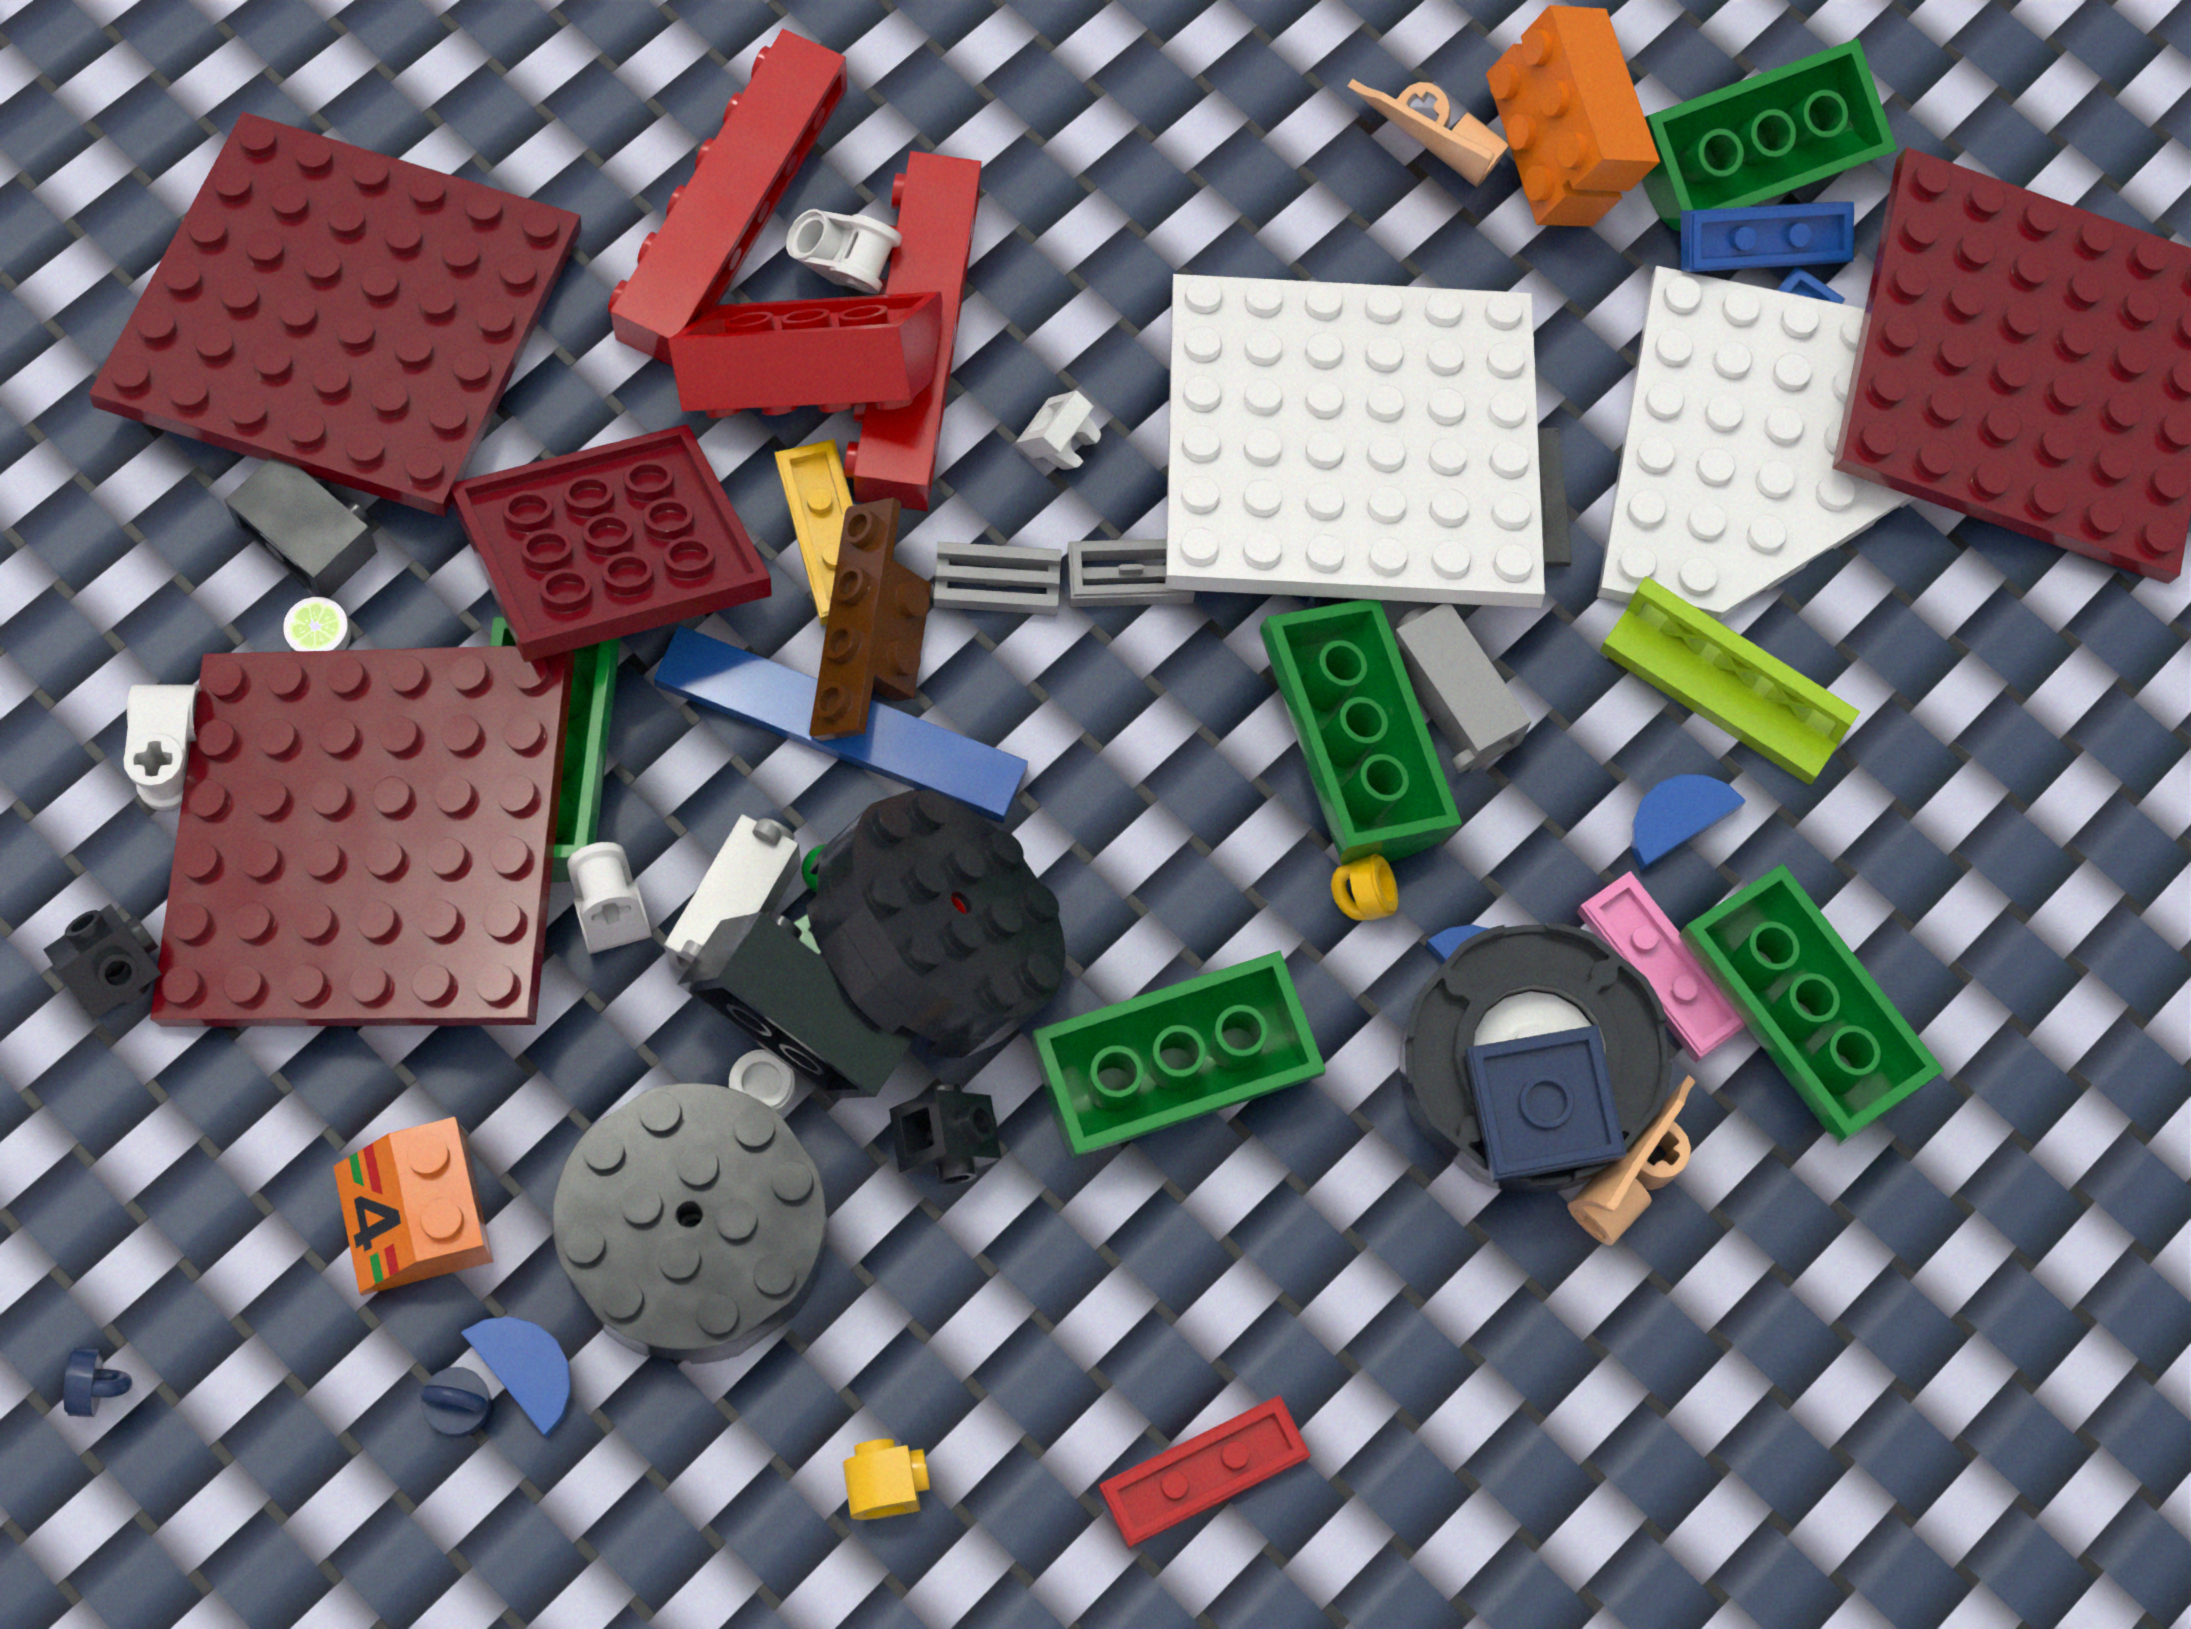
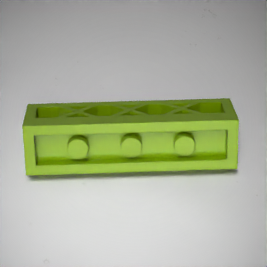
(1729, 681)

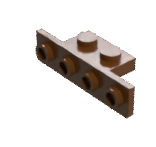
(871, 624)

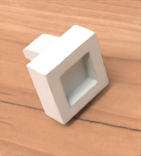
(1054, 426)

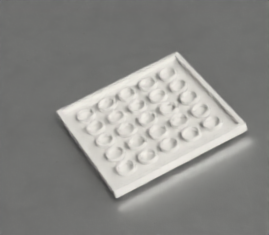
(1353, 442)

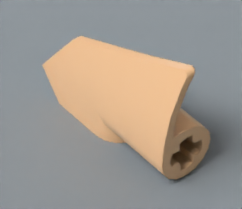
(1467, 149)
(1619, 1192)

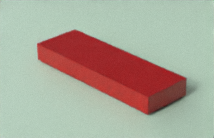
(1204, 1471)

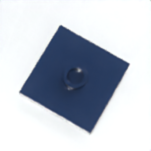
(1545, 1103)

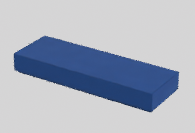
(1767, 236)

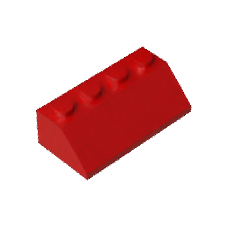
(808, 354)

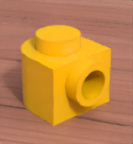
(884, 1479)

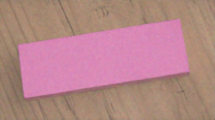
(1645, 937)

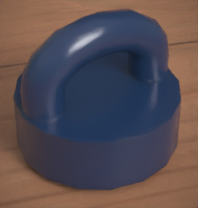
(88, 1382)
(456, 1402)

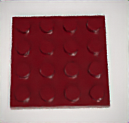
(608, 542)

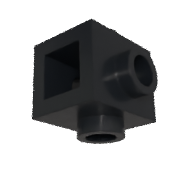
(104, 959)
(945, 1134)

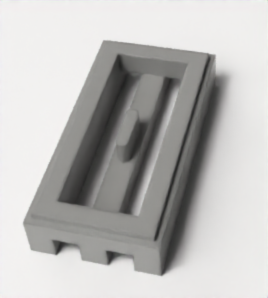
(997, 556)
(1126, 573)

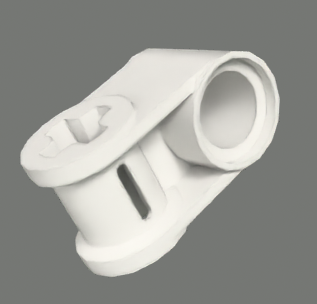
(843, 247)
(159, 741)
(606, 897)

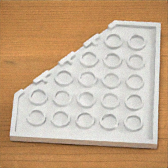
(1735, 444)

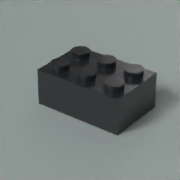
(793, 1005)

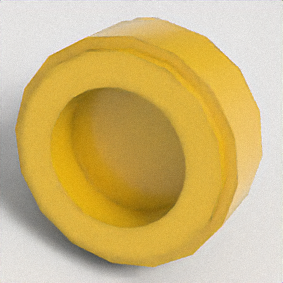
(1371, 886)

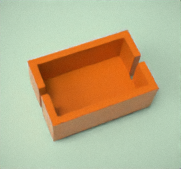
(1572, 116)

